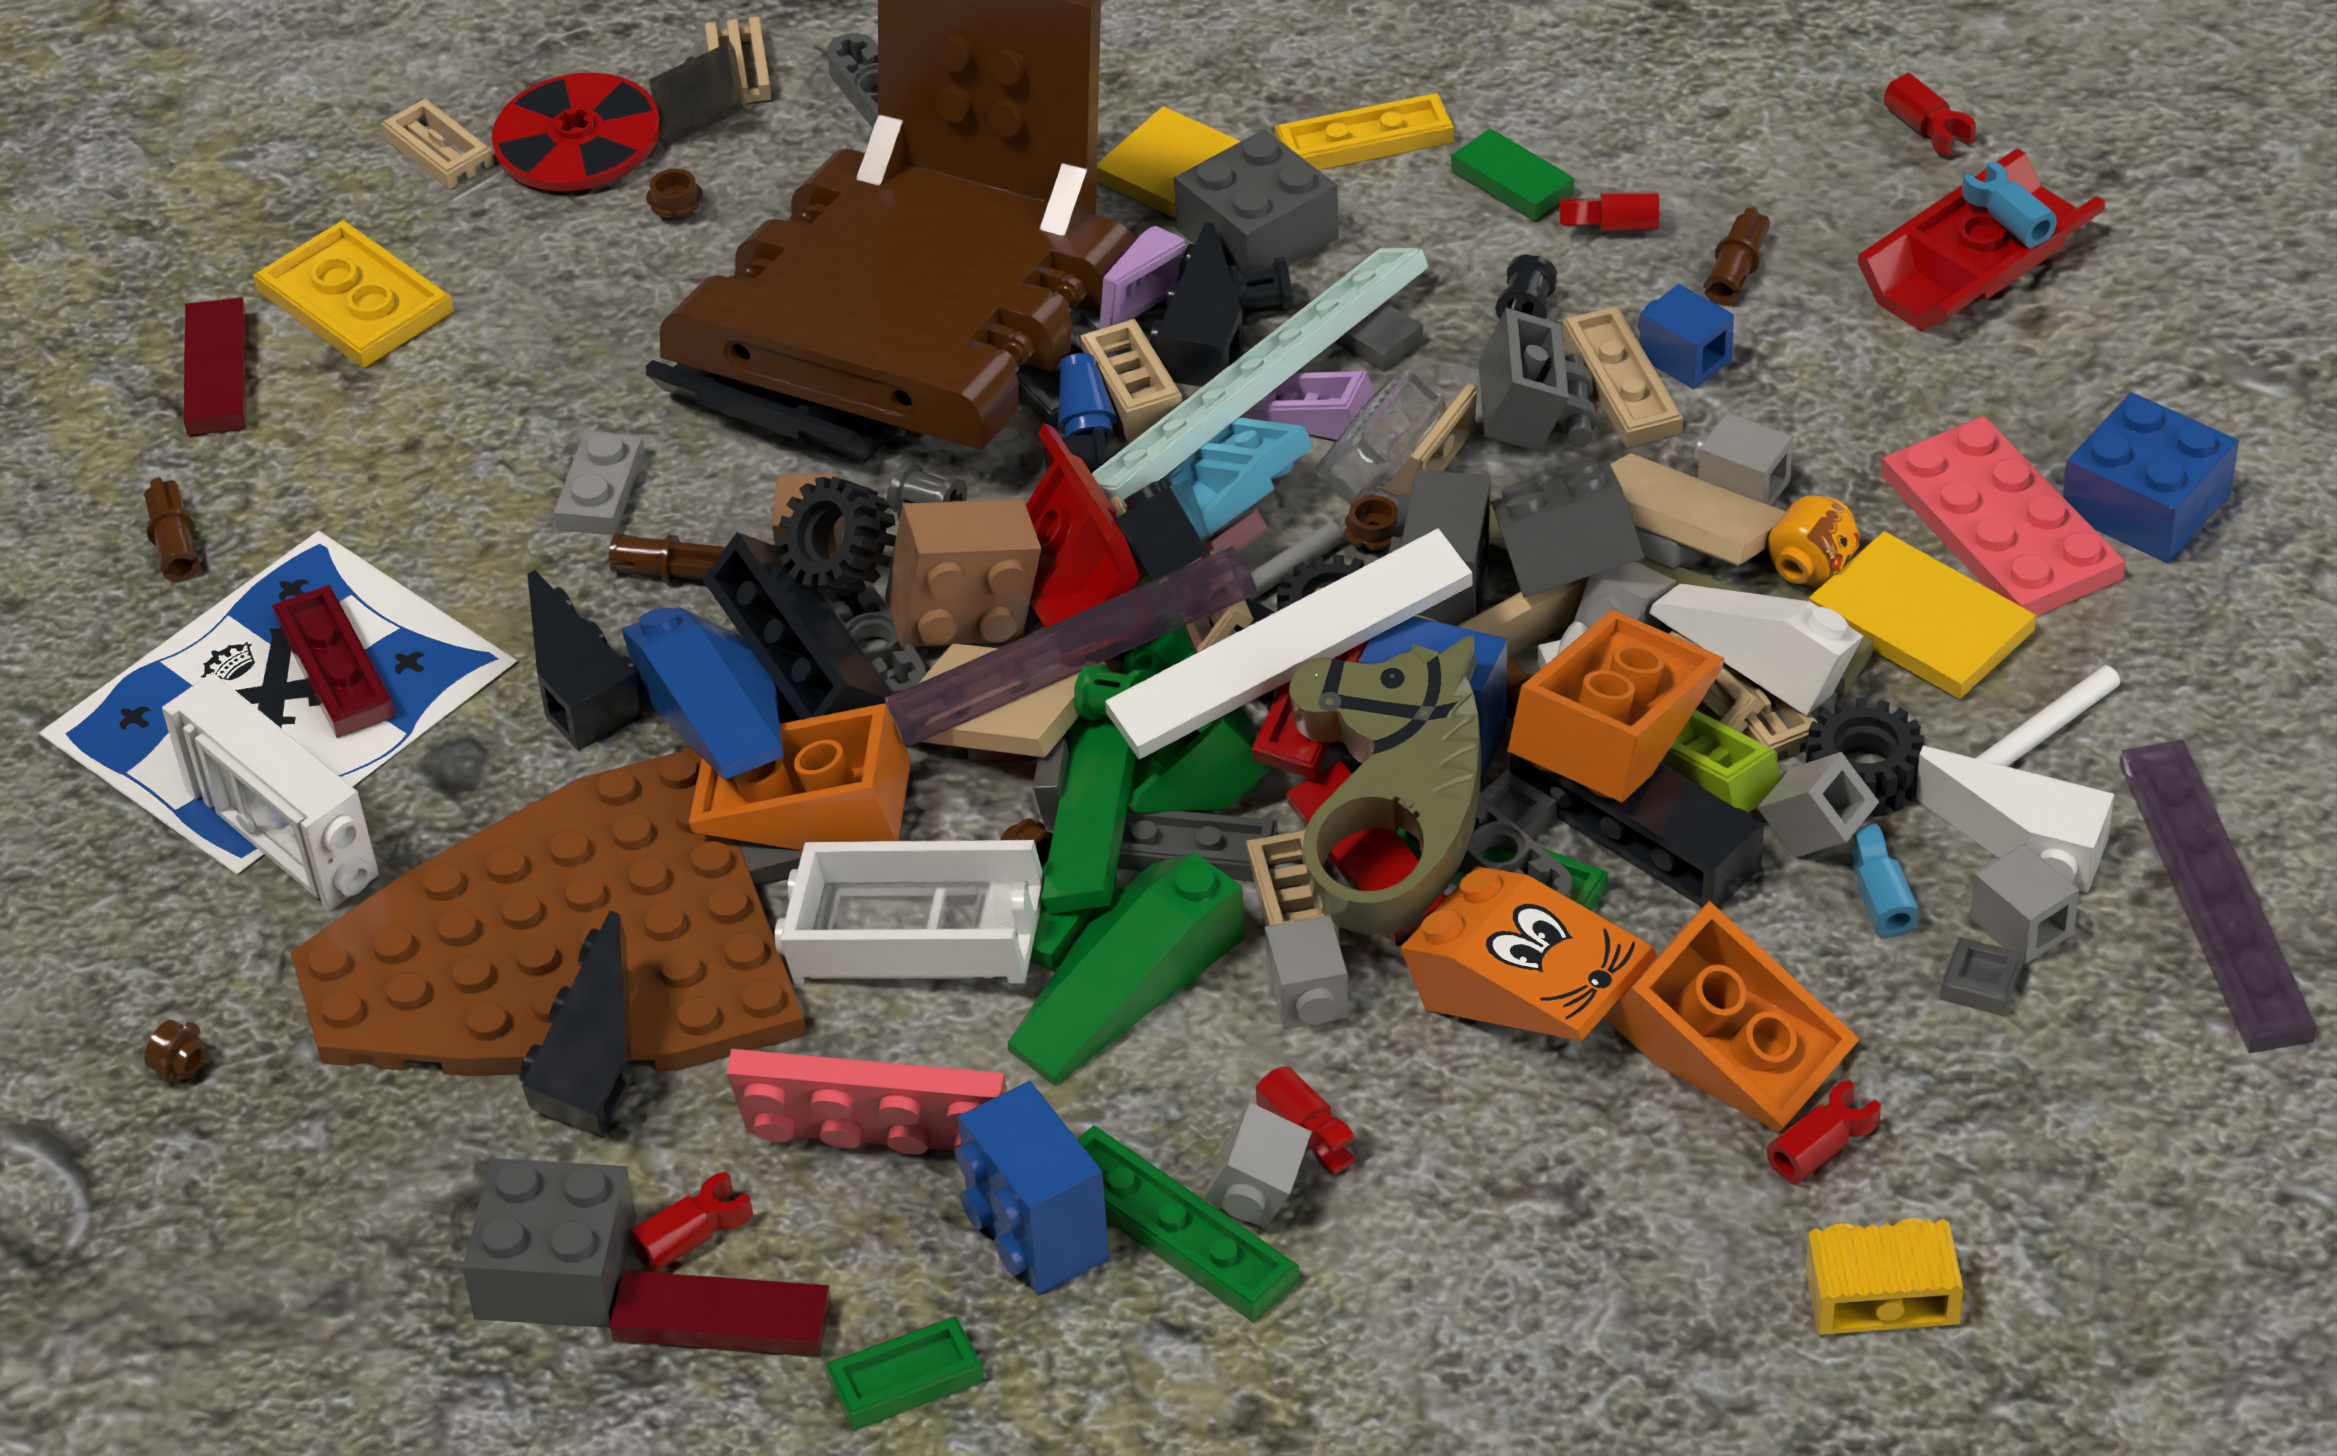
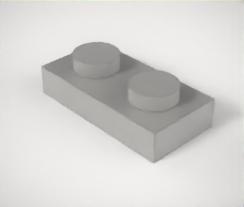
(599, 483)

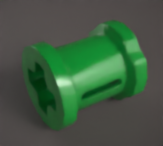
(1091, 697)

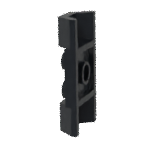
(782, 413)

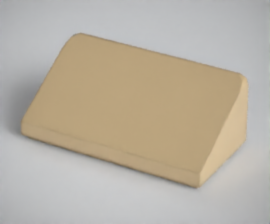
(1441, 441)

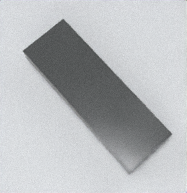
(1171, 834)

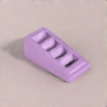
(1142, 276)
(1316, 400)

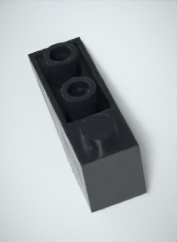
(1202, 316)
(1165, 527)
(580, 678)
(587, 1051)

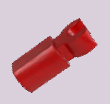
(1928, 113)
(1613, 211)
(1294, 1100)
(1821, 1134)
(689, 1223)

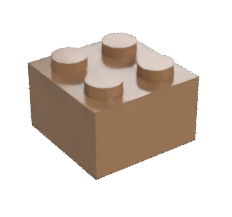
(962, 572)

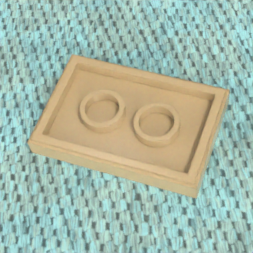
(1694, 511)
(1020, 727)

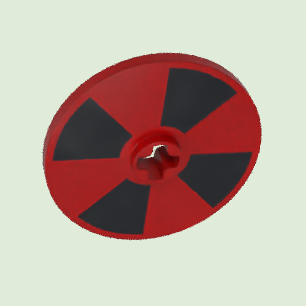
(576, 131)

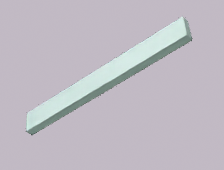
(1259, 371)

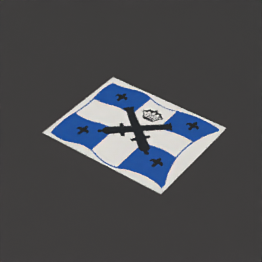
(416, 649)

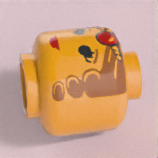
(1815, 539)

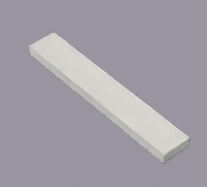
(1276, 646)

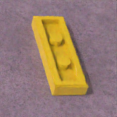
(1369, 132)

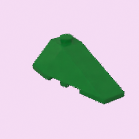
(1203, 767)
(1130, 960)

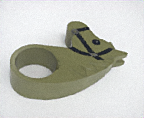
(1420, 772)

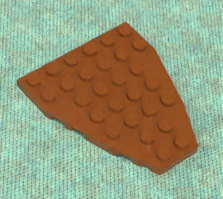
(482, 937)

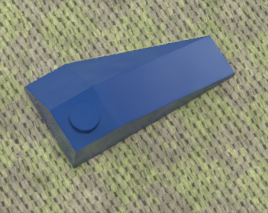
(707, 688)

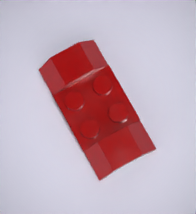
(1961, 252)
(1081, 545)

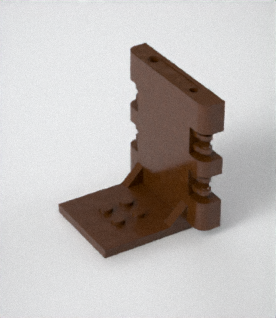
(941, 247)

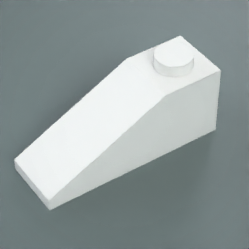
(1772, 640)
(2016, 807)

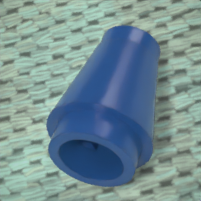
(1083, 398)

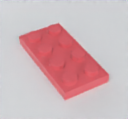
(2002, 517)
(856, 1100)

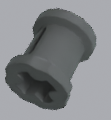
(915, 486)

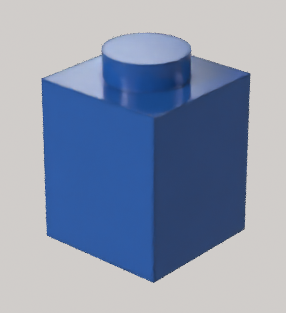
(1686, 335)

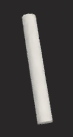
(2052, 717)

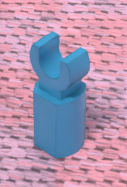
(2010, 205)
(1882, 884)

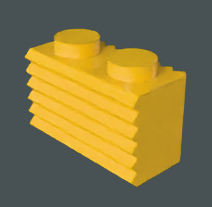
(1883, 1276)

